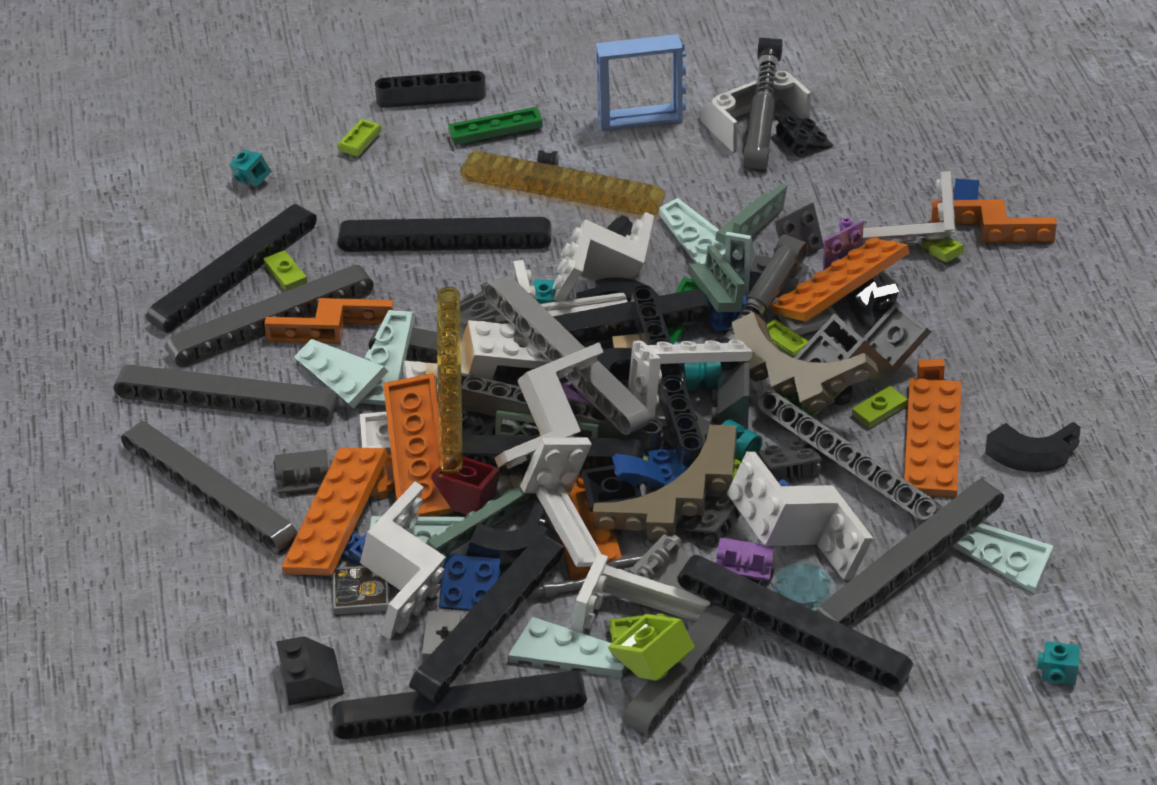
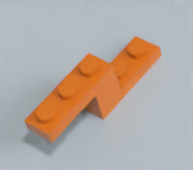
(994, 223)
(329, 321)

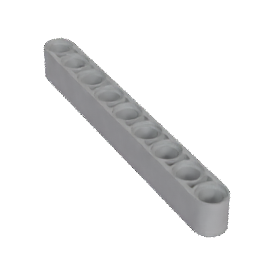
(556, 342)

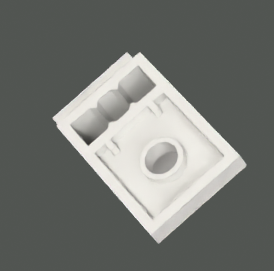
(602, 254)
(483, 349)
(549, 402)
(799, 516)
(403, 560)

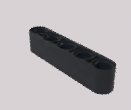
(430, 89)

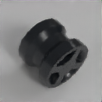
(548, 158)

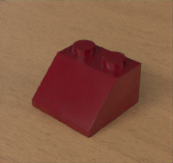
(468, 488)

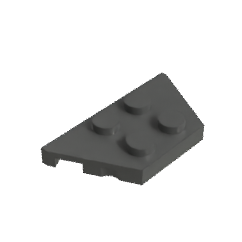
(479, 309)

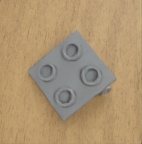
(663, 561)

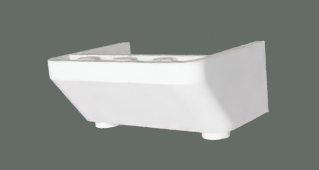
(720, 112)

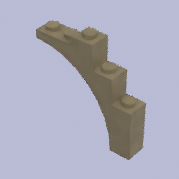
(789, 375)
(684, 496)

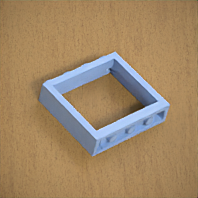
(645, 115)

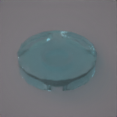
(804, 584)

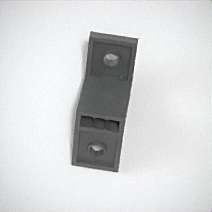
(839, 342)

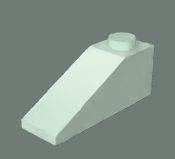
(740, 256)

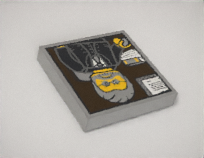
(359, 591)

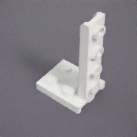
(931, 231)
(524, 278)
(646, 362)
(551, 477)
(633, 588)

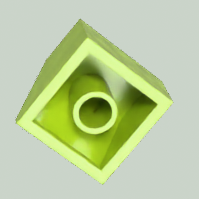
(652, 646)

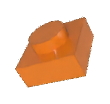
(931, 369)

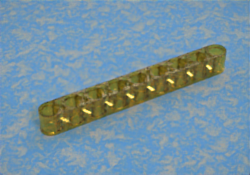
(562, 183)
(449, 380)

